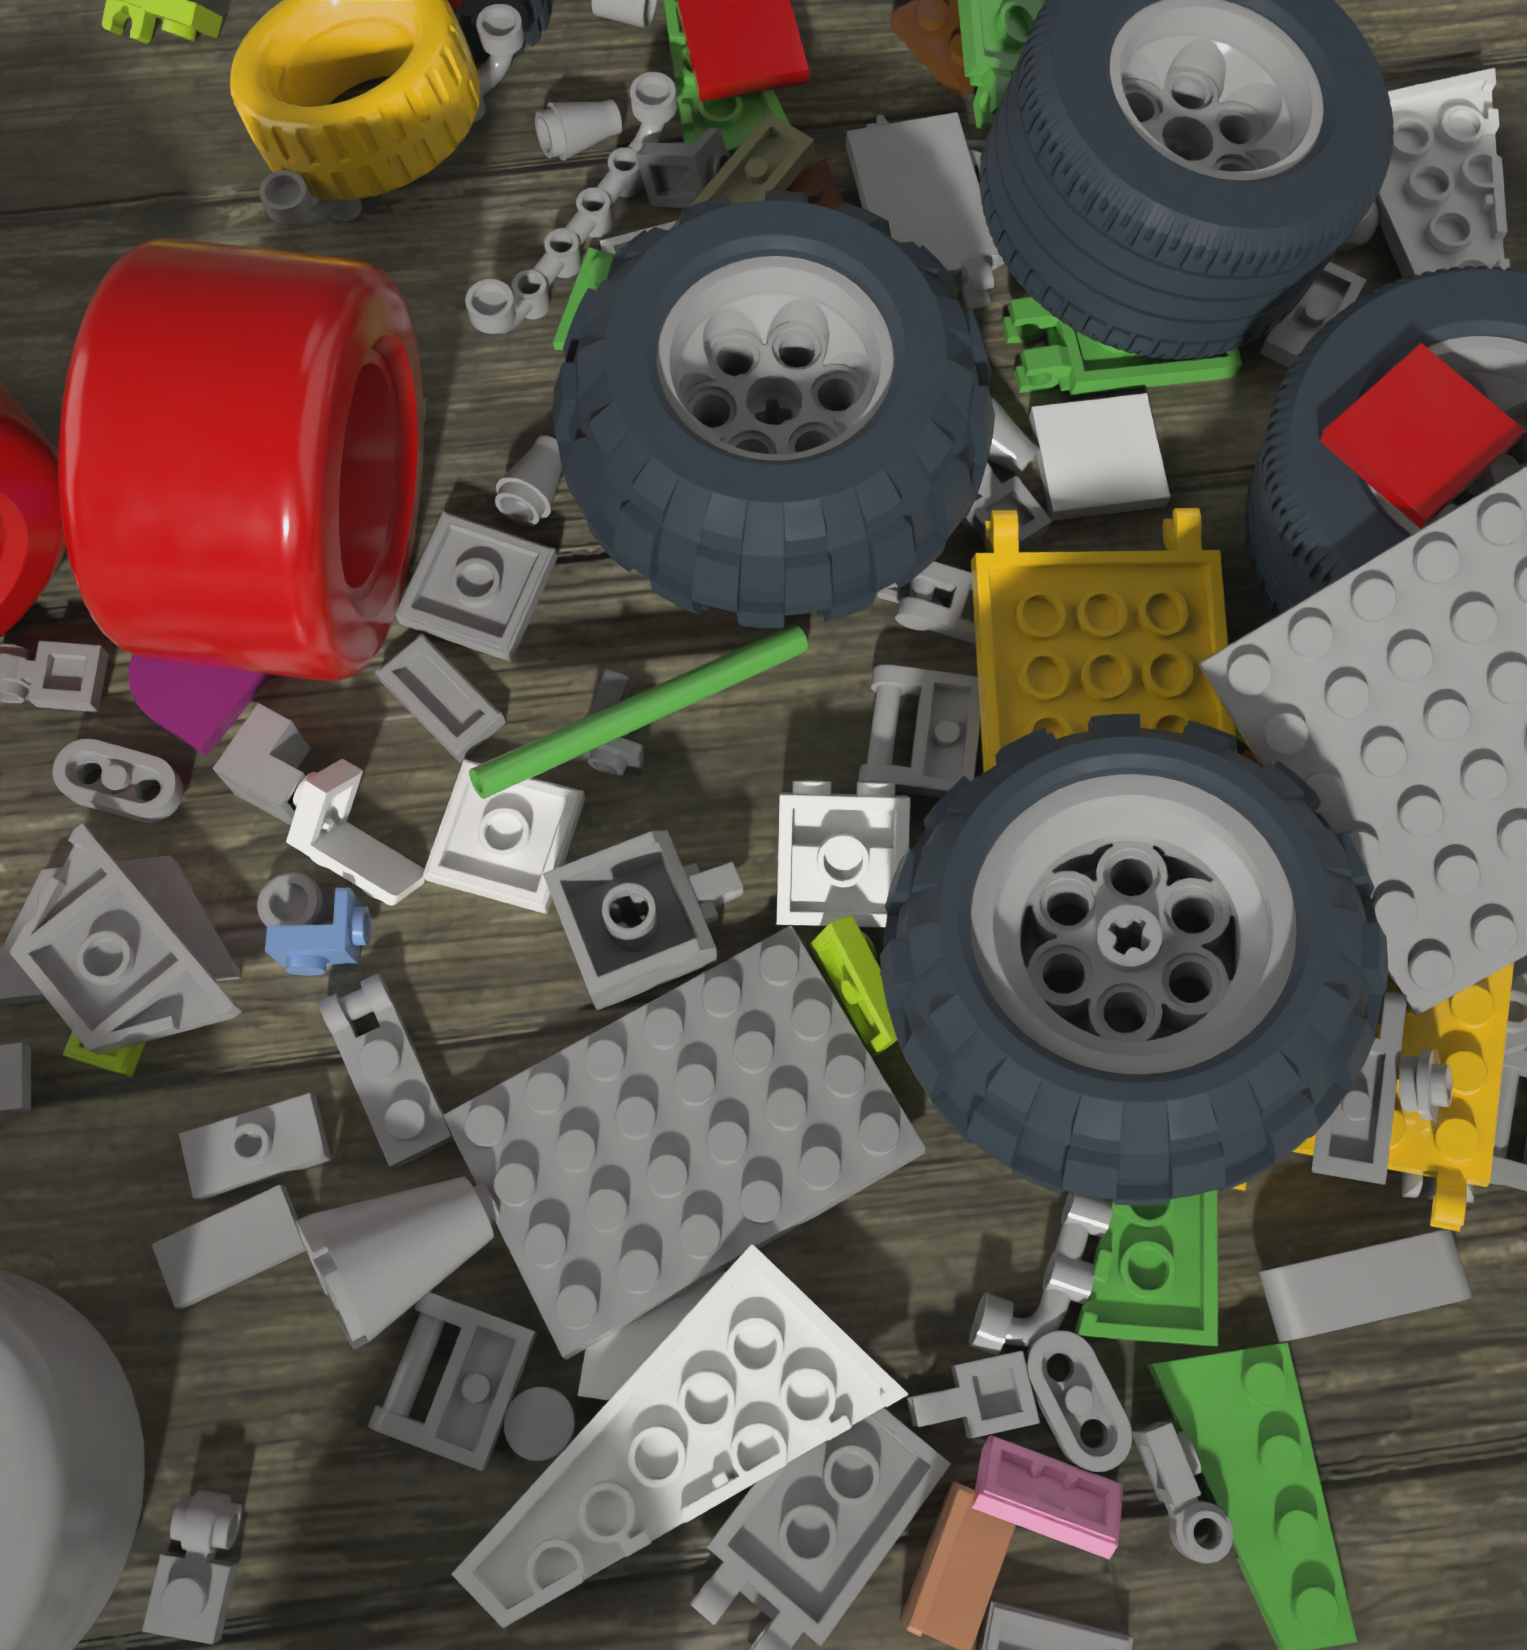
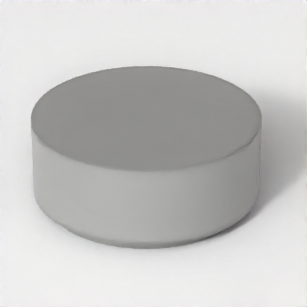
(291, 900)
(540, 1423)

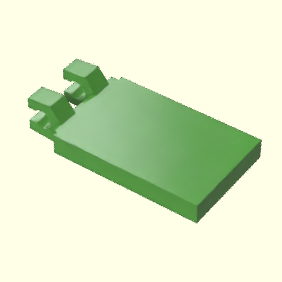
(991, 45)
(1092, 367)

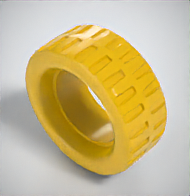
(380, 140)

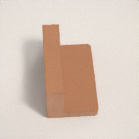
(957, 1571)

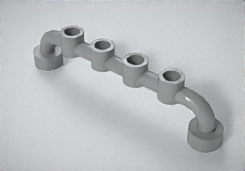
(285, 191)
(491, 301)
(1066, 1273)

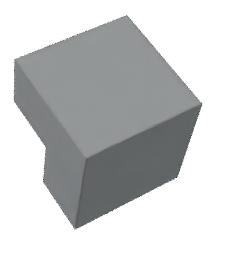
(264, 762)

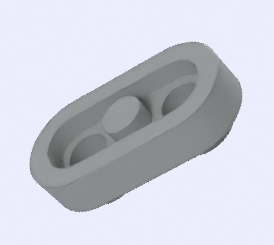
(122, 782)
(1078, 1398)

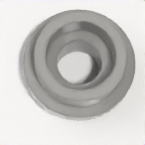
(1425, 1084)

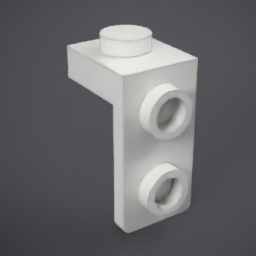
(330, 841)

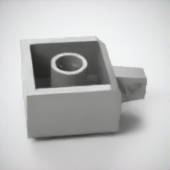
(668, 898)

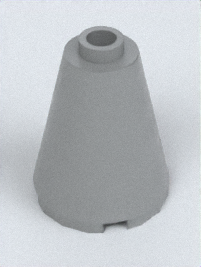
(395, 1249)

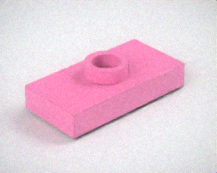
(1049, 1497)

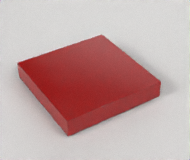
(742, 46)
(1421, 435)

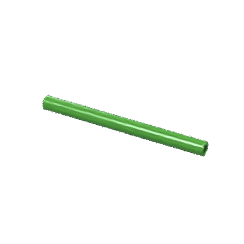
(636, 712)

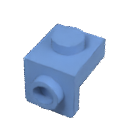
(311, 948)

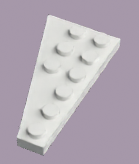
(1444, 177)
(709, 1413)

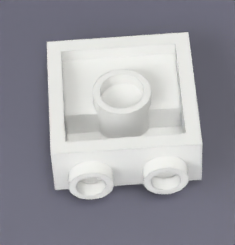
(839, 852)

